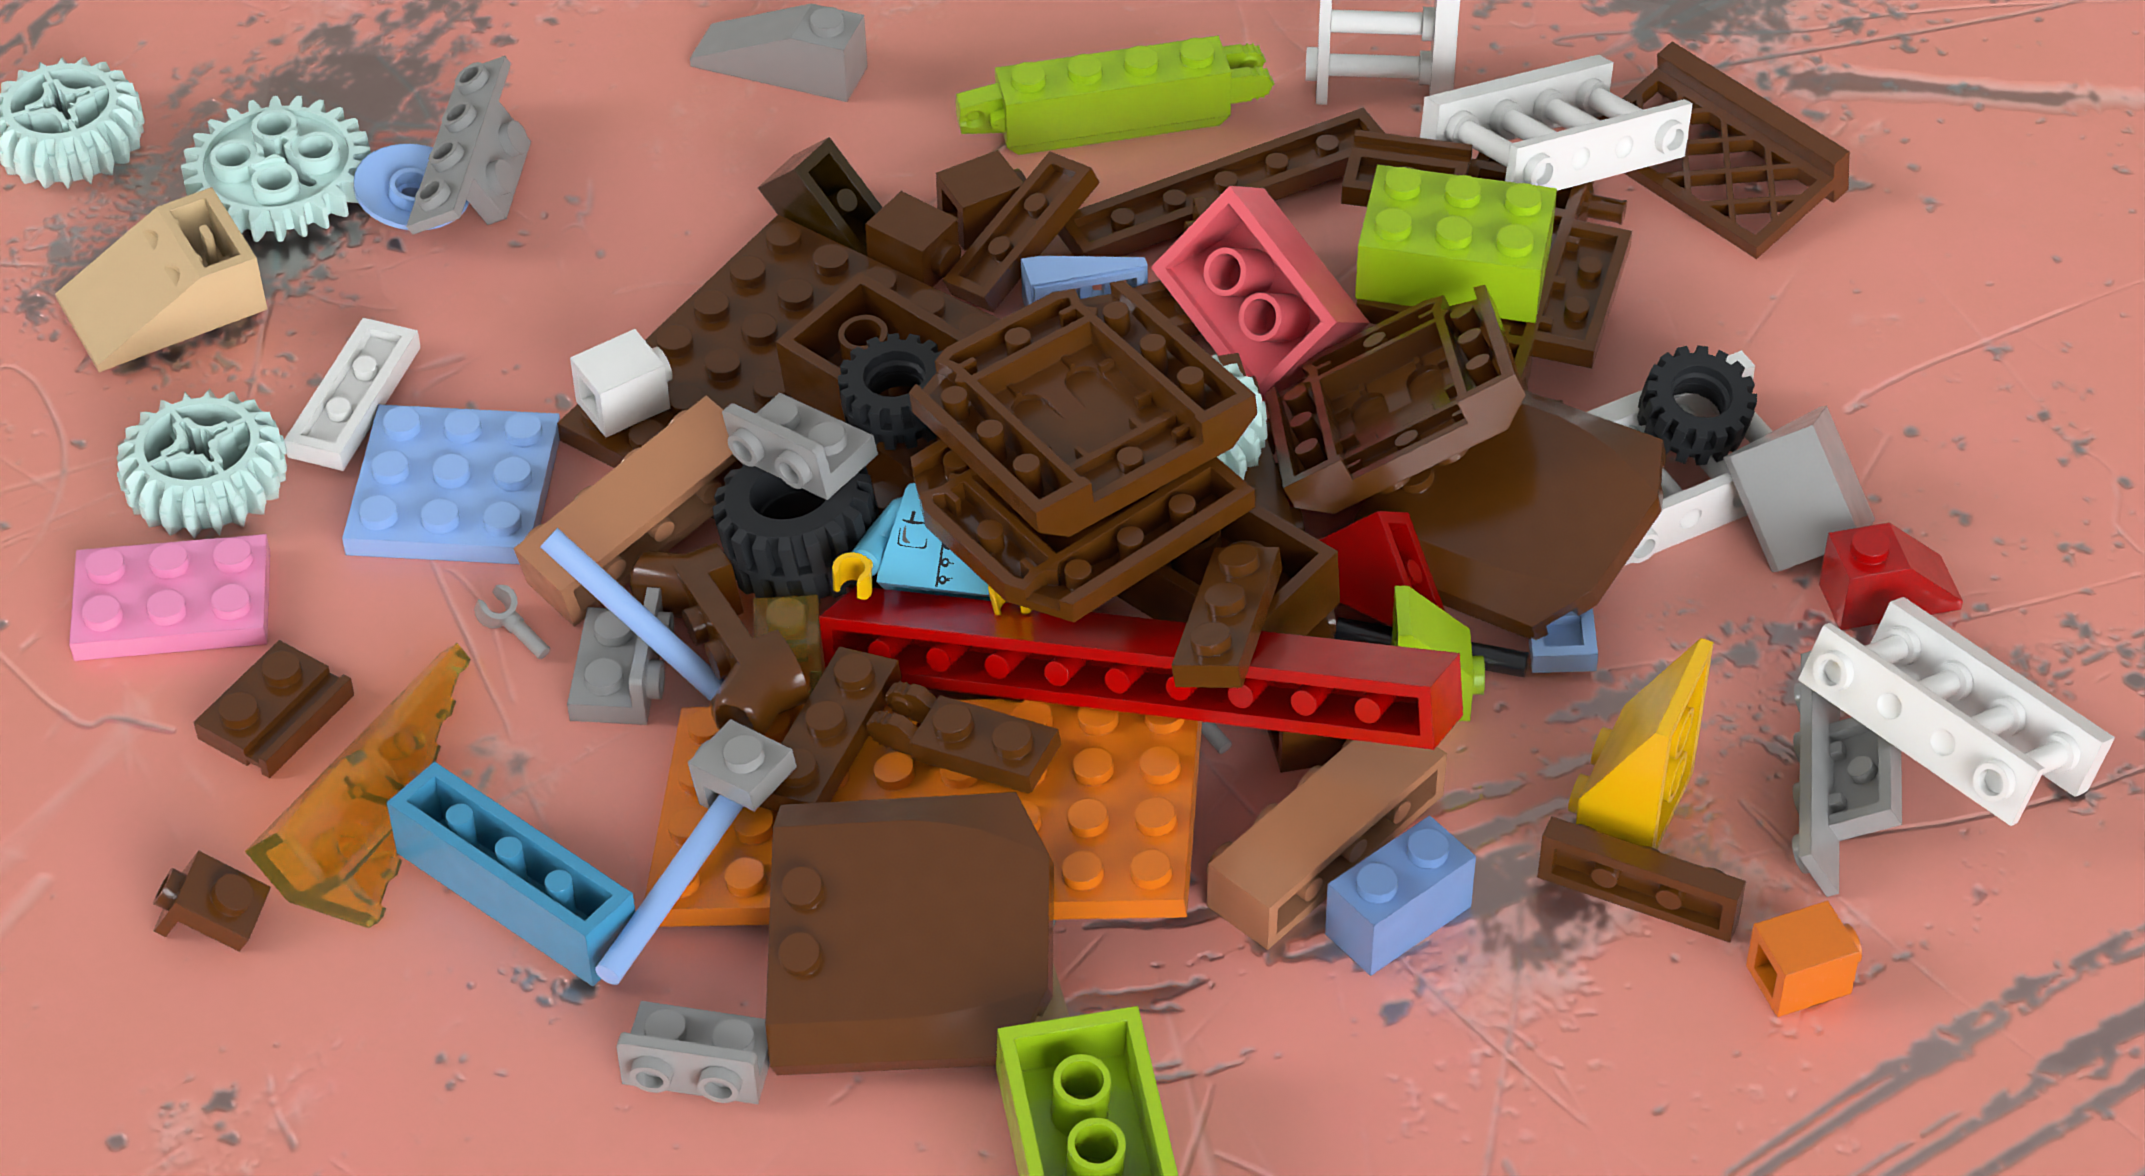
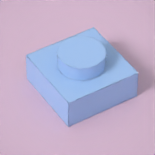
(1567, 647)

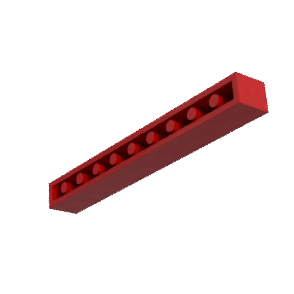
(1126, 667)

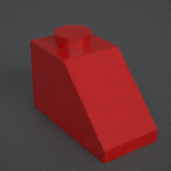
(1375, 558)
(1878, 565)

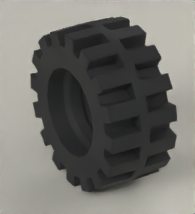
(879, 369)
(1709, 378)

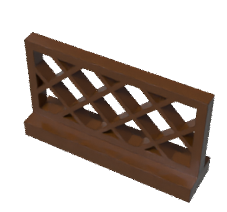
(1745, 125)

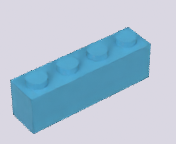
(509, 870)

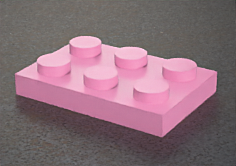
(170, 597)

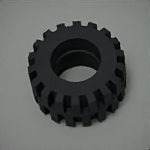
(786, 536)

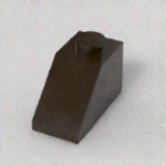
(823, 195)

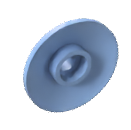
(389, 181)

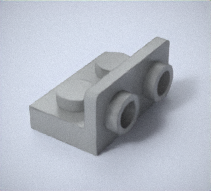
(799, 444)
(616, 669)
(695, 1053)

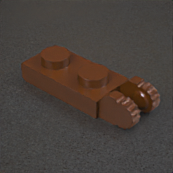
(965, 737)

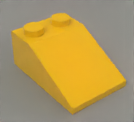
(1646, 755)

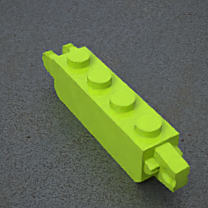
(1115, 94)

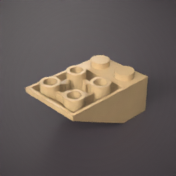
(164, 282)

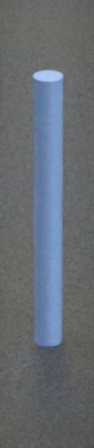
(632, 613)
(667, 890)

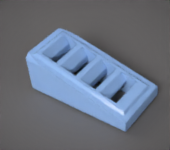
(1057, 273)

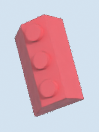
(1257, 288)

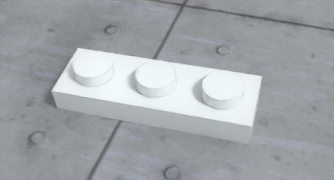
(350, 394)

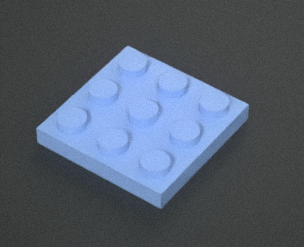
(451, 483)

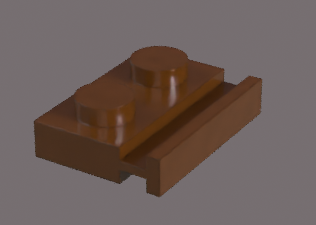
(1398, 151)
(273, 708)

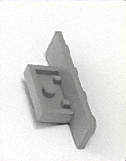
(474, 154)
(1844, 786)

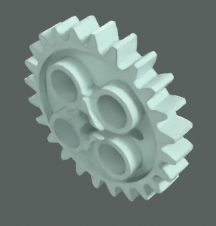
(279, 165)

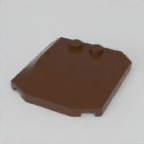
(1395, 402)
(1082, 406)
(1534, 515)
(1079, 571)
(905, 932)

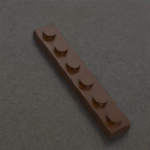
(1162, 207)

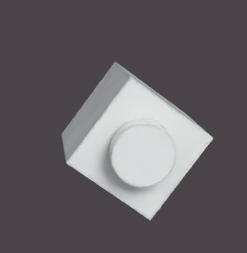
(621, 382)

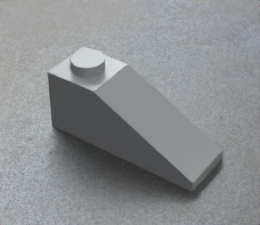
(791, 48)

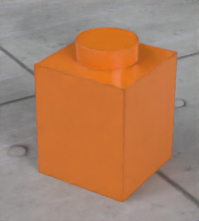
(1803, 958)

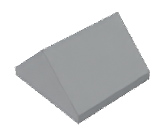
(1798, 489)

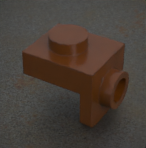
(211, 901)

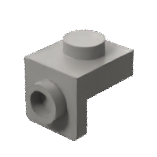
(739, 766)

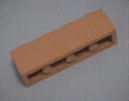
(636, 508)
(1318, 832)

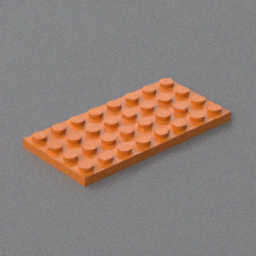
(1106, 808)

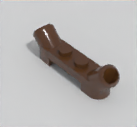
(758, 672)

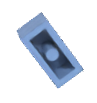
(1399, 895)

